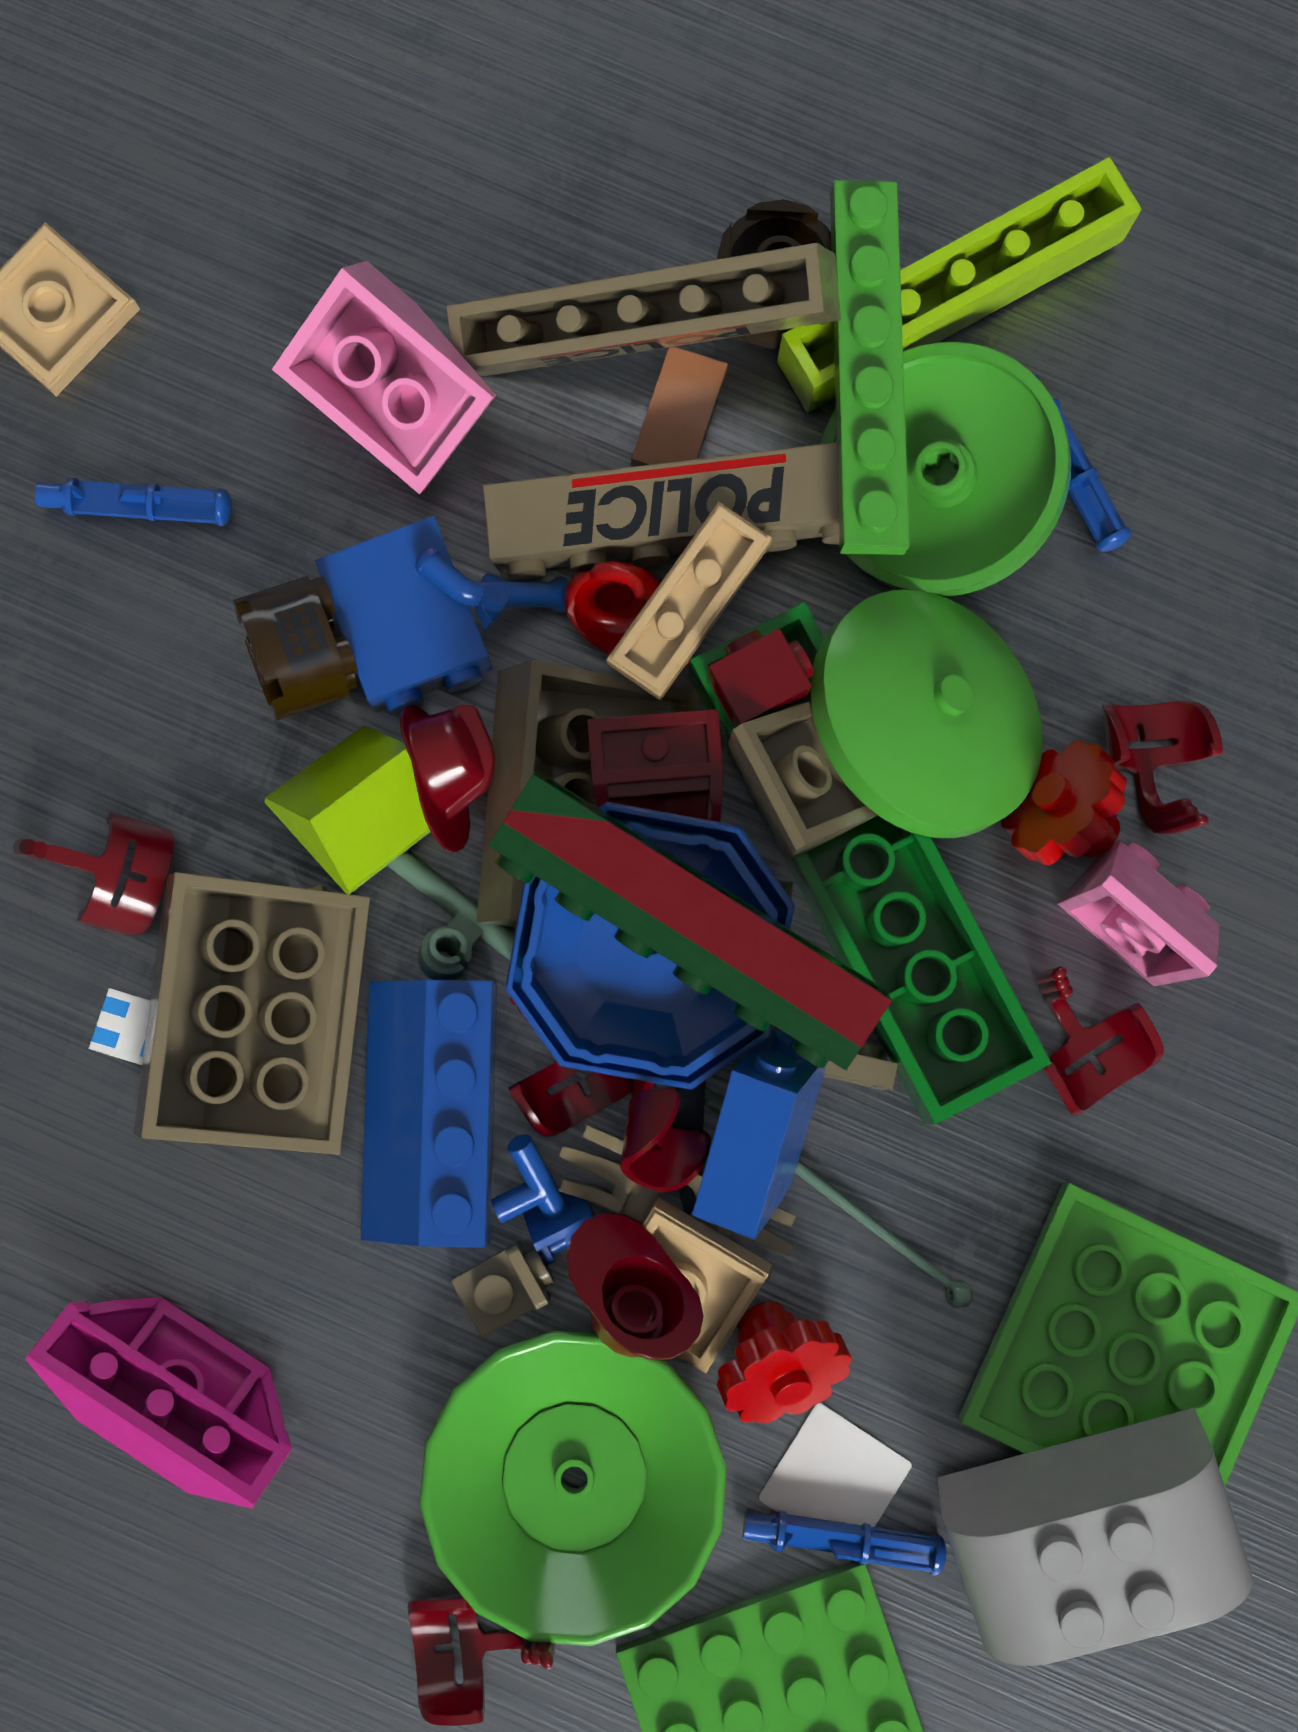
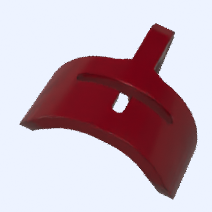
(1193, 738)
(138, 899)
(1132, 1055)
(571, 1105)
(654, 1152)
(439, 1695)

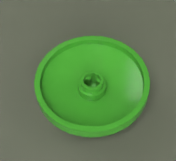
(980, 470)
(926, 714)

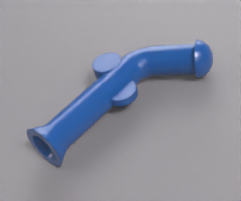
(490, 593)

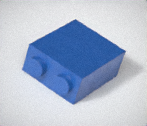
(399, 622)
(758, 1136)

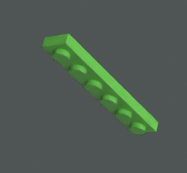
(869, 369)

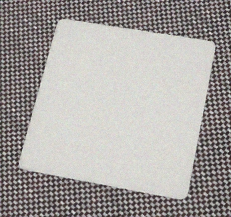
(835, 1472)

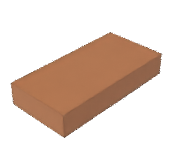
(679, 408)

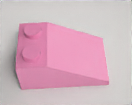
(385, 374)
(1144, 917)

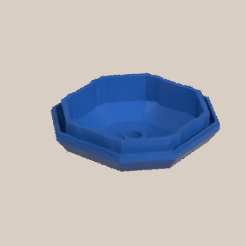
(626, 1012)

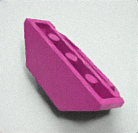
(167, 1395)

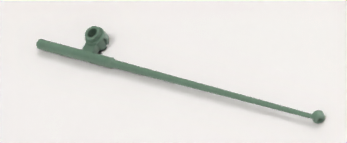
(462, 935)

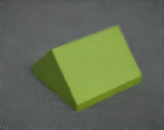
(354, 807)

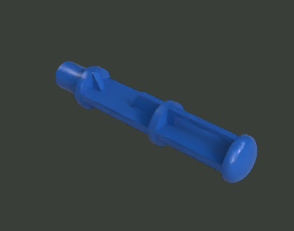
(1092, 497)
(136, 501)
(848, 1541)

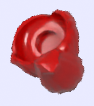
(607, 601)

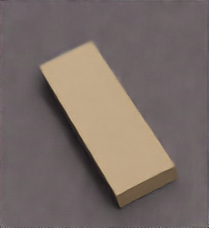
(689, 601)

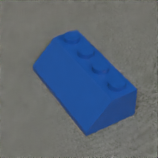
(429, 1113)

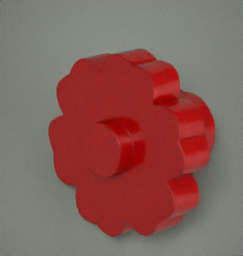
(1069, 806)
(781, 1364)

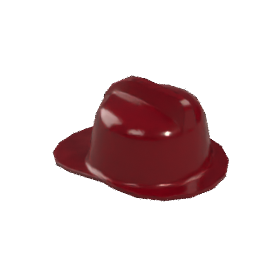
(450, 767)
(632, 1289)

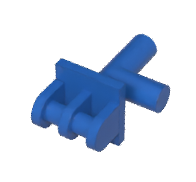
(547, 1212)

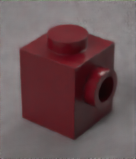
(760, 676)

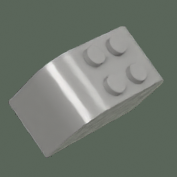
(1096, 1541)

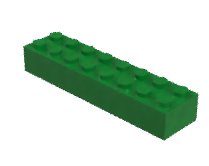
(908, 929)

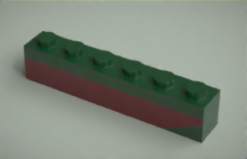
(690, 921)

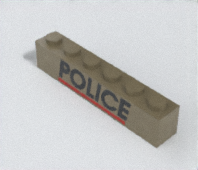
(648, 310)
(658, 509)

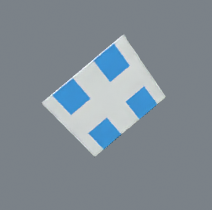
(122, 1027)

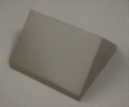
(795, 780)

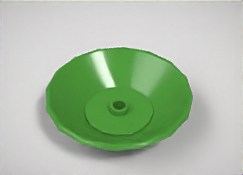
(557, 1556)

